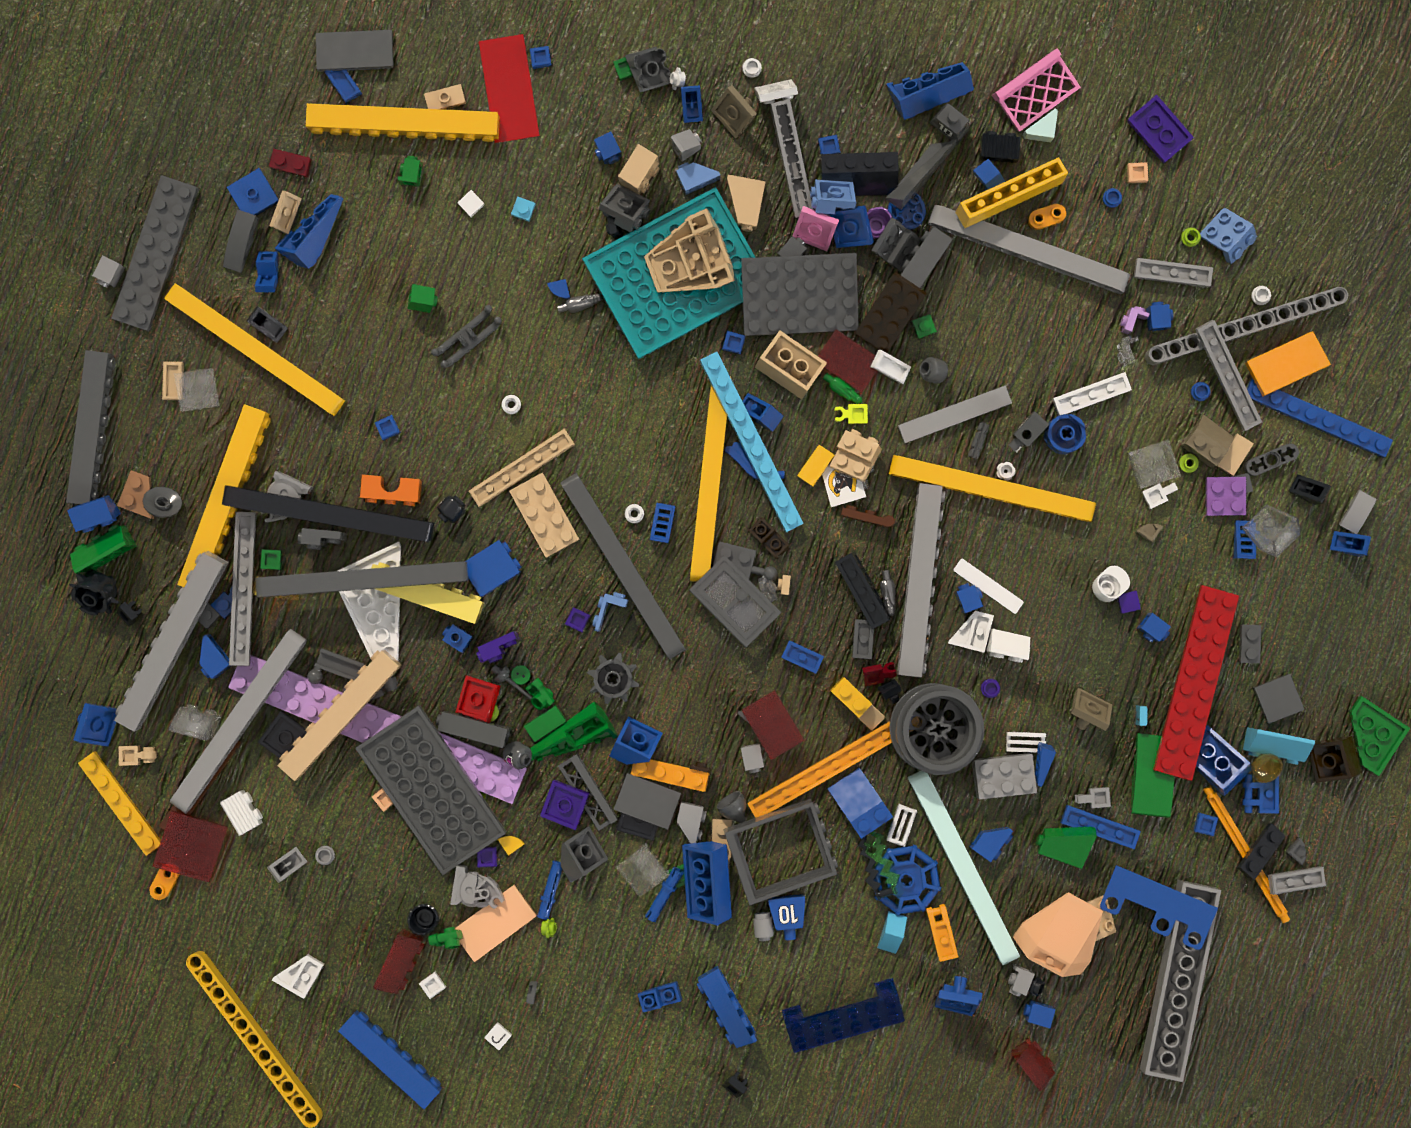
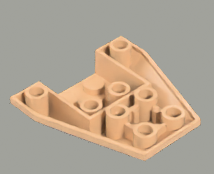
(1061, 935)

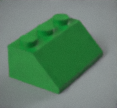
(102, 549)

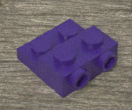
(494, 649)

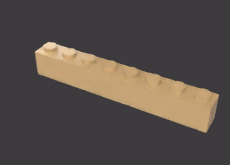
(339, 715)

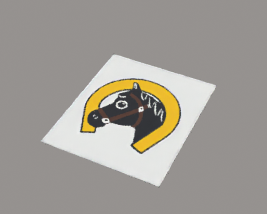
(842, 487)

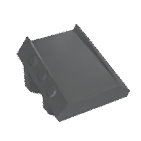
(649, 68)

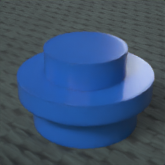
(1112, 198)
(1200, 391)

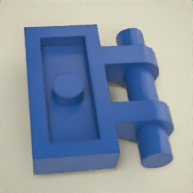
(1267, 795)

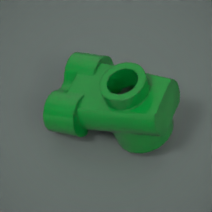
(542, 696)
(449, 938)

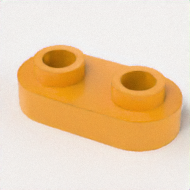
(1047, 216)
(164, 882)

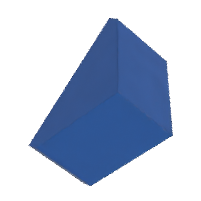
(691, 104)
(1350, 543)

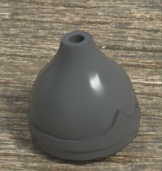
(733, 807)

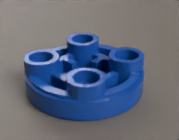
(912, 213)

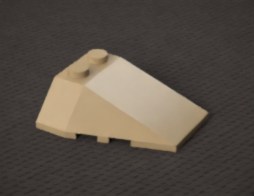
(691, 257)

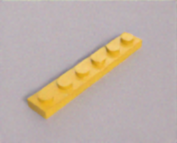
(120, 803)

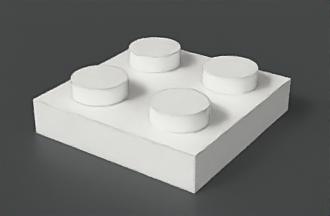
(773, 91)

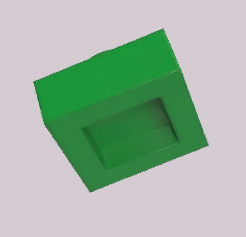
(622, 69)
(924, 326)
(271, 559)

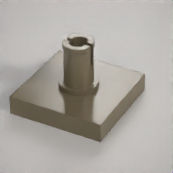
(734, 111)
(1090, 710)

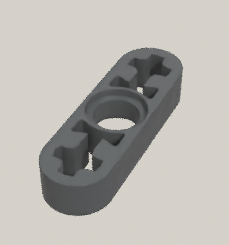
(1281, 449)

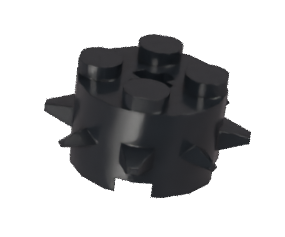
(94, 592)

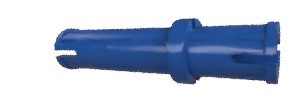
(550, 890)
(661, 899)

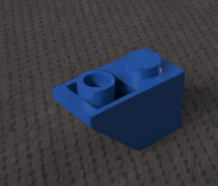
(991, 841)

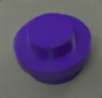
(990, 688)

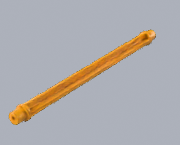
(1243, 848)

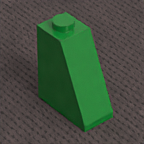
(1067, 844)

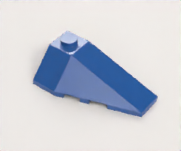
(308, 240)

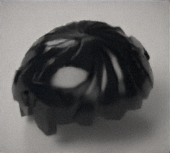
(423, 919)

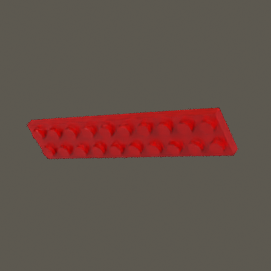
(1196, 683)

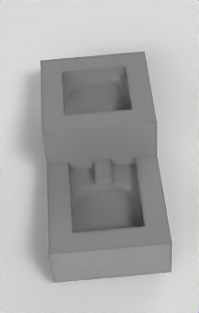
(1358, 511)

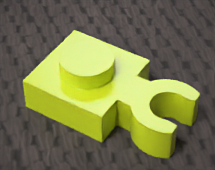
(855, 414)

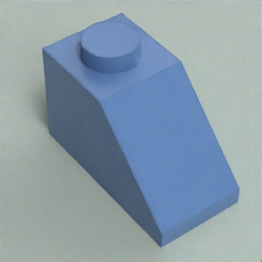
(695, 176)

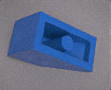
(762, 412)
(213, 658)

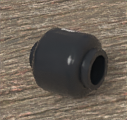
(451, 509)

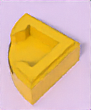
(510, 843)

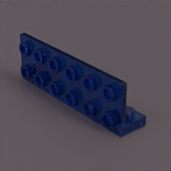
(845, 1020)

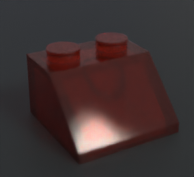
(1033, 1063)

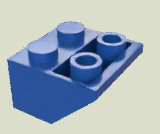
(95, 512)

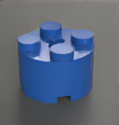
(1075, 429)

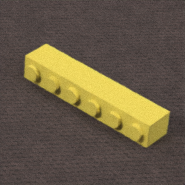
(438, 598)

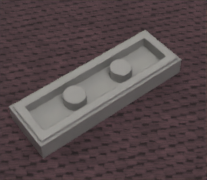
(1296, 880)

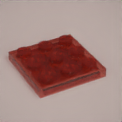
(190, 846)

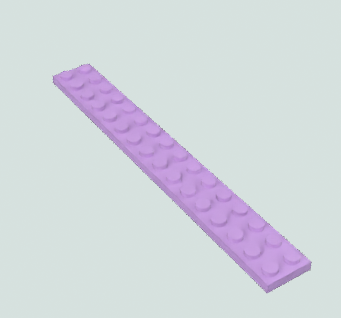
(308, 700)

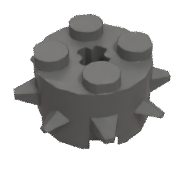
(624, 680)

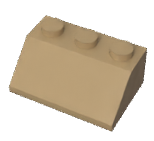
(790, 364)

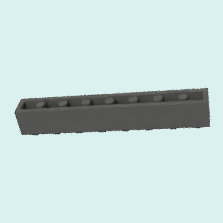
(90, 427)

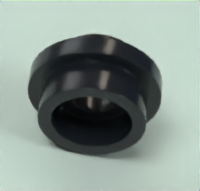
(1037, 987)

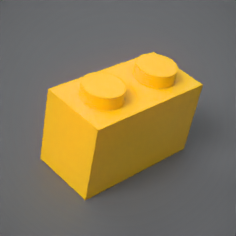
(851, 697)

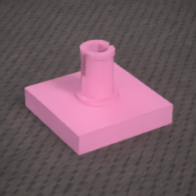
(815, 228)

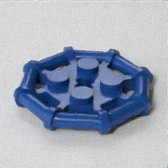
(916, 885)

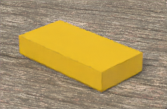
(816, 465)

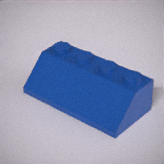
(707, 882)

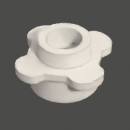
(677, 78)

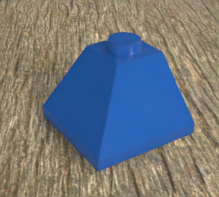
(635, 743)

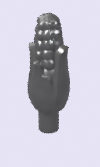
(579, 303)
(887, 589)

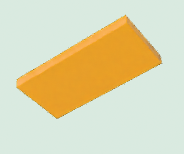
(1287, 363)

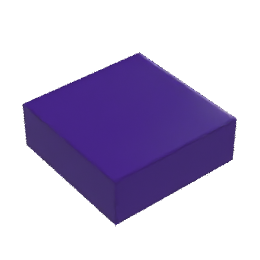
(1129, 602)
(577, 619)
(487, 857)

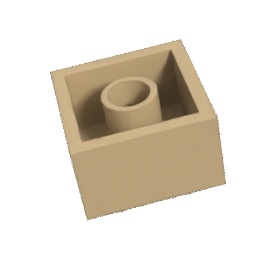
(638, 170)

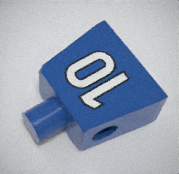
(788, 913)

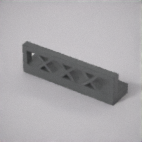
(593, 787)

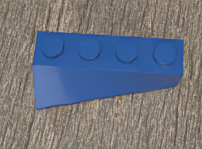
(930, 89)
(727, 1008)

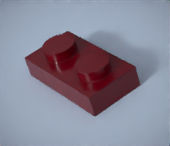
(290, 163)

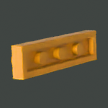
(672, 774)

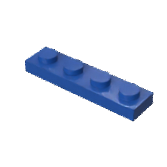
(1104, 828)

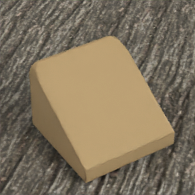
(872, 717)

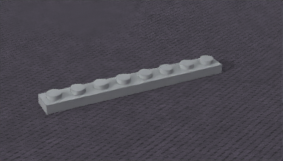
(242, 589)

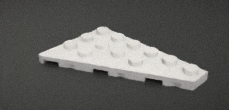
(374, 611)

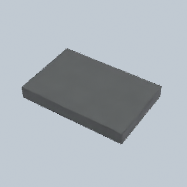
(647, 801)

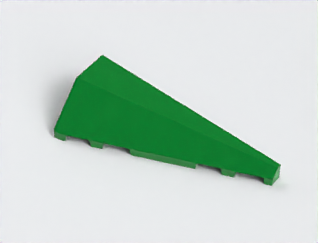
(583, 728)

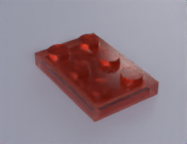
(848, 361)
(772, 725)

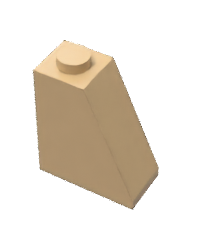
(746, 200)

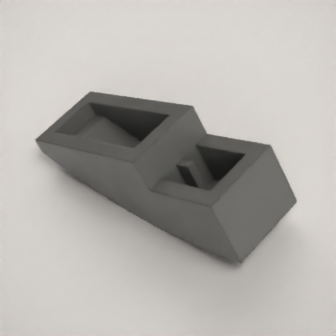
(240, 241)

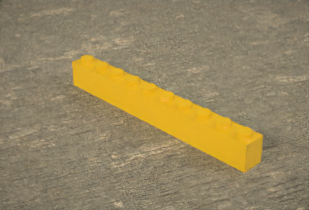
(402, 121)
(233, 472)

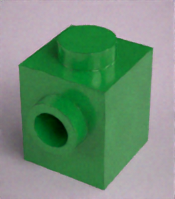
(422, 298)

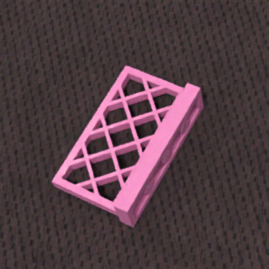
(1026, 77)

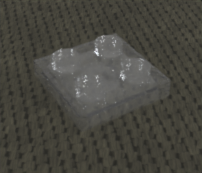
(196, 390)

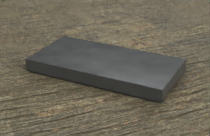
(354, 50)

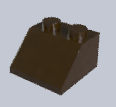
(1335, 759)

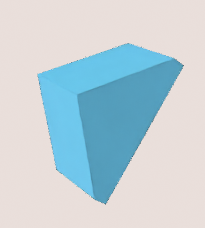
(892, 932)

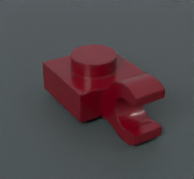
(876, 674)

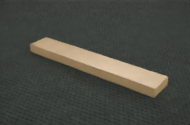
(521, 467)

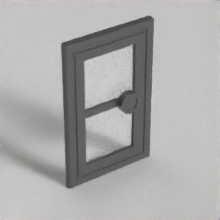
(735, 601)

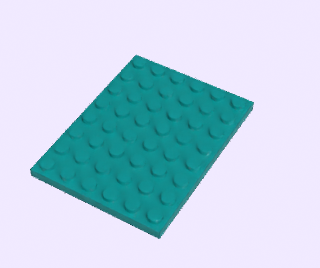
(627, 287)

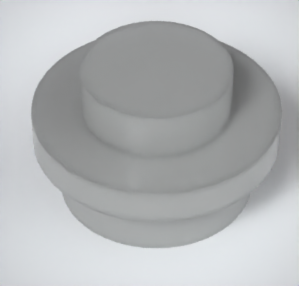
(325, 855)

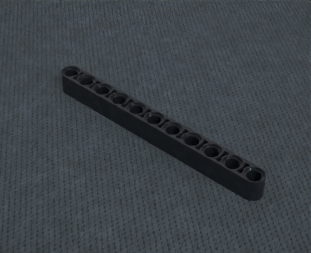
(327, 513)

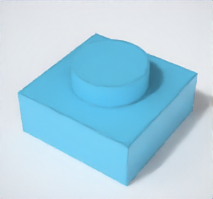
(523, 209)

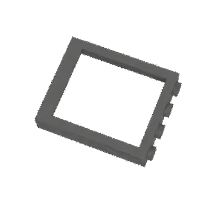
(754, 896)

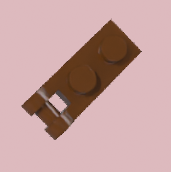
(868, 517)

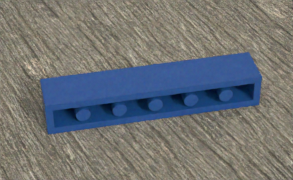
(390, 1059)

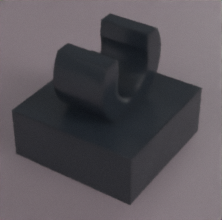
(127, 614)
(890, 690)
(734, 1086)

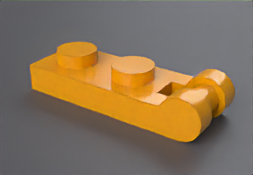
(942, 933)

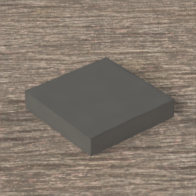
(1278, 698)

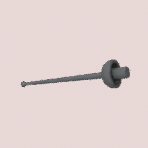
(502, 675)

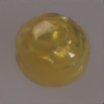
(1266, 767)

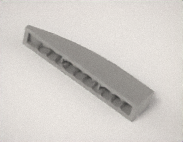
(791, 155)

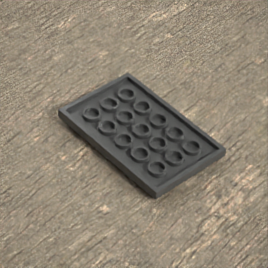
(799, 294)

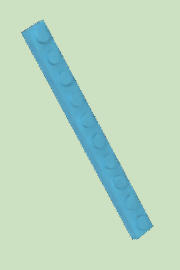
(751, 442)

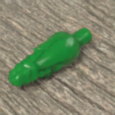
(842, 388)

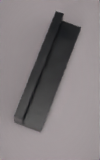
(863, 589)

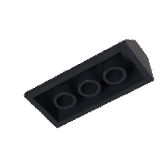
(870, 172)

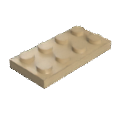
(544, 515)

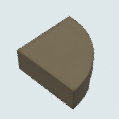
(1149, 531)

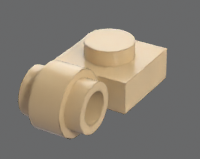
(131, 755)

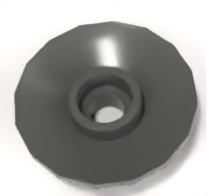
(162, 502)

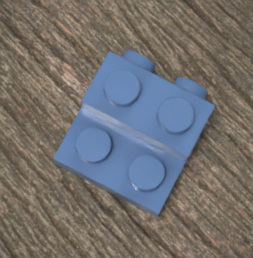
(830, 194)

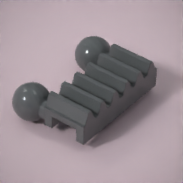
(335, 664)

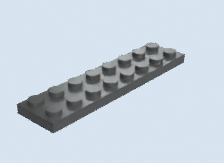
(155, 253)

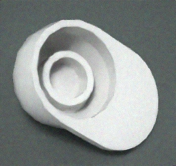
(1111, 584)

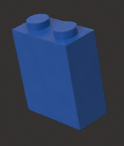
(492, 568)

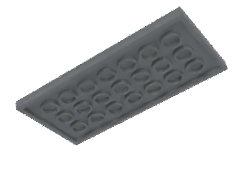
(431, 790)

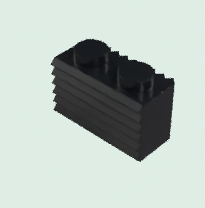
(999, 147)

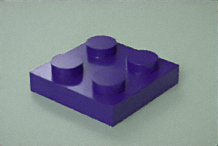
(564, 804)

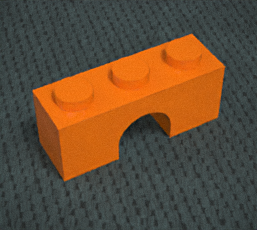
(373, 489)

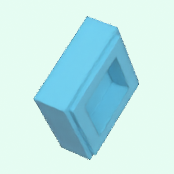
(1141, 715)

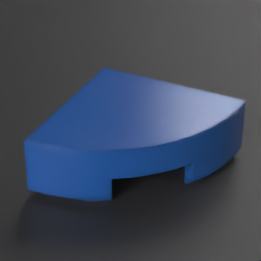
(559, 289)

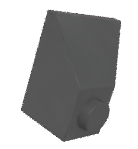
(581, 854)

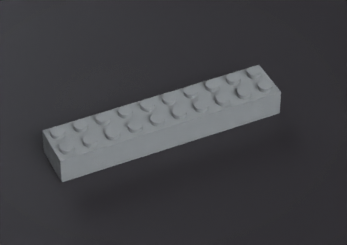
(1177, 994)

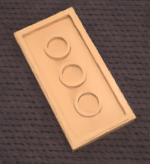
(492, 926)

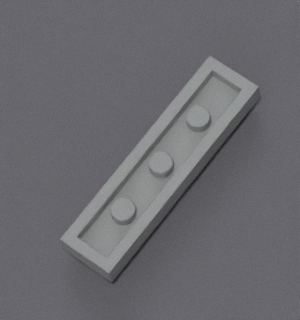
(1173, 272)

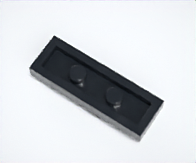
(1261, 851)

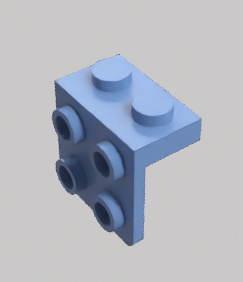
(1229, 234)
(616, 598)

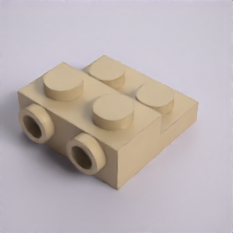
(856, 455)

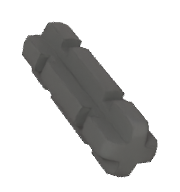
(978, 440)

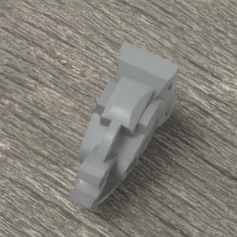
(286, 486)
(472, 887)

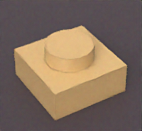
(784, 584)

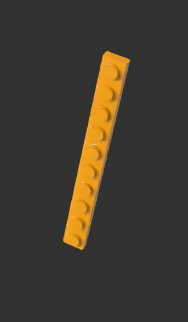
(823, 770)

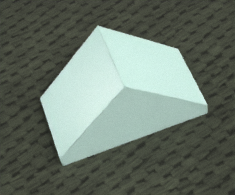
(1043, 129)

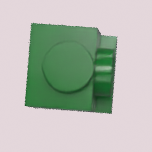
(410, 171)

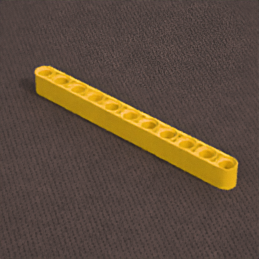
(254, 349)
(708, 488)
(992, 488)
(255, 1049)

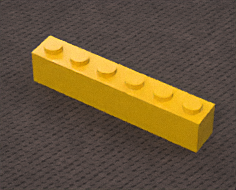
(1011, 192)

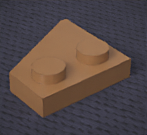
(133, 493)

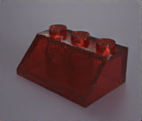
(399, 962)

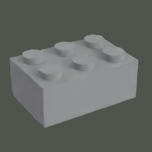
(1004, 776)

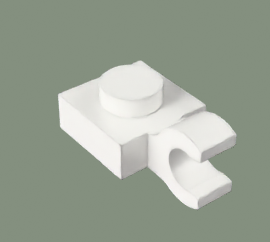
(1157, 495)

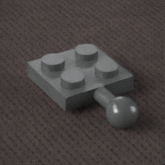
(743, 559)

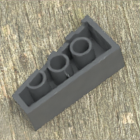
(925, 256)

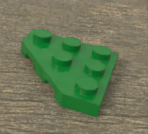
(1375, 734)

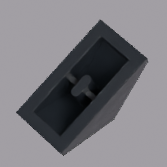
(1309, 489)

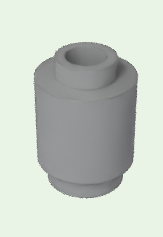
(763, 926)

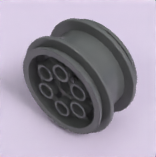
(966, 738)

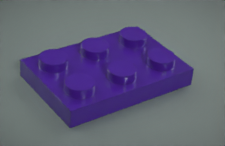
(1160, 129)

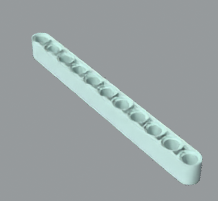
(963, 867)

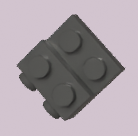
(626, 207)
(316, 539)

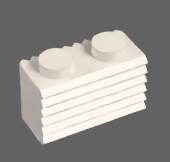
(241, 812)

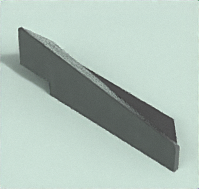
(920, 173)

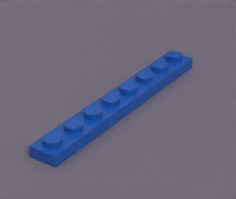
(1322, 420)

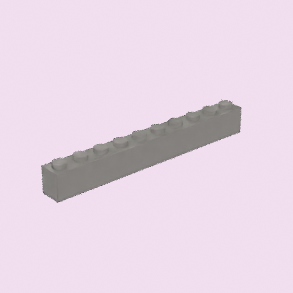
(919, 580)
(171, 640)

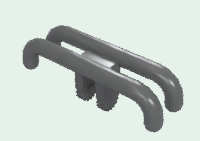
(467, 337)

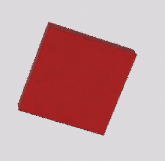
(478, 699)

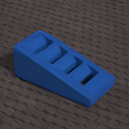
(657, 538)
(1237, 543)
(1044, 759)

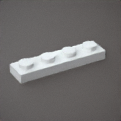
(1092, 394)

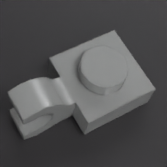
(1096, 798)

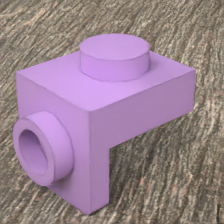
(1128, 320)

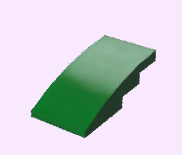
(1150, 789)

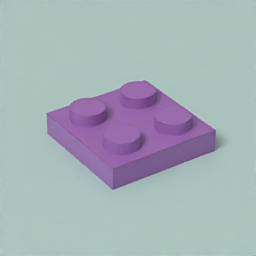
(1225, 496)

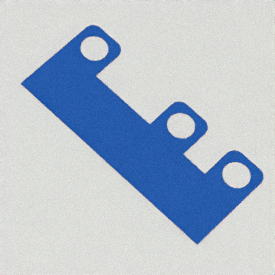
(1164, 900)

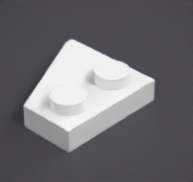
(974, 632)
(300, 975)

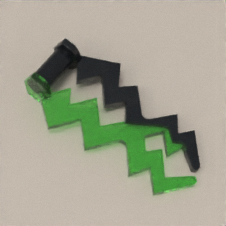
(877, 858)

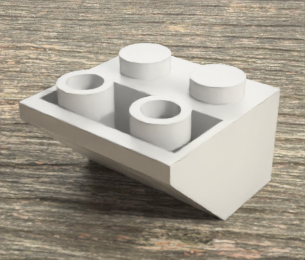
(1008, 644)

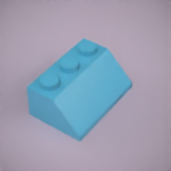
(1281, 745)

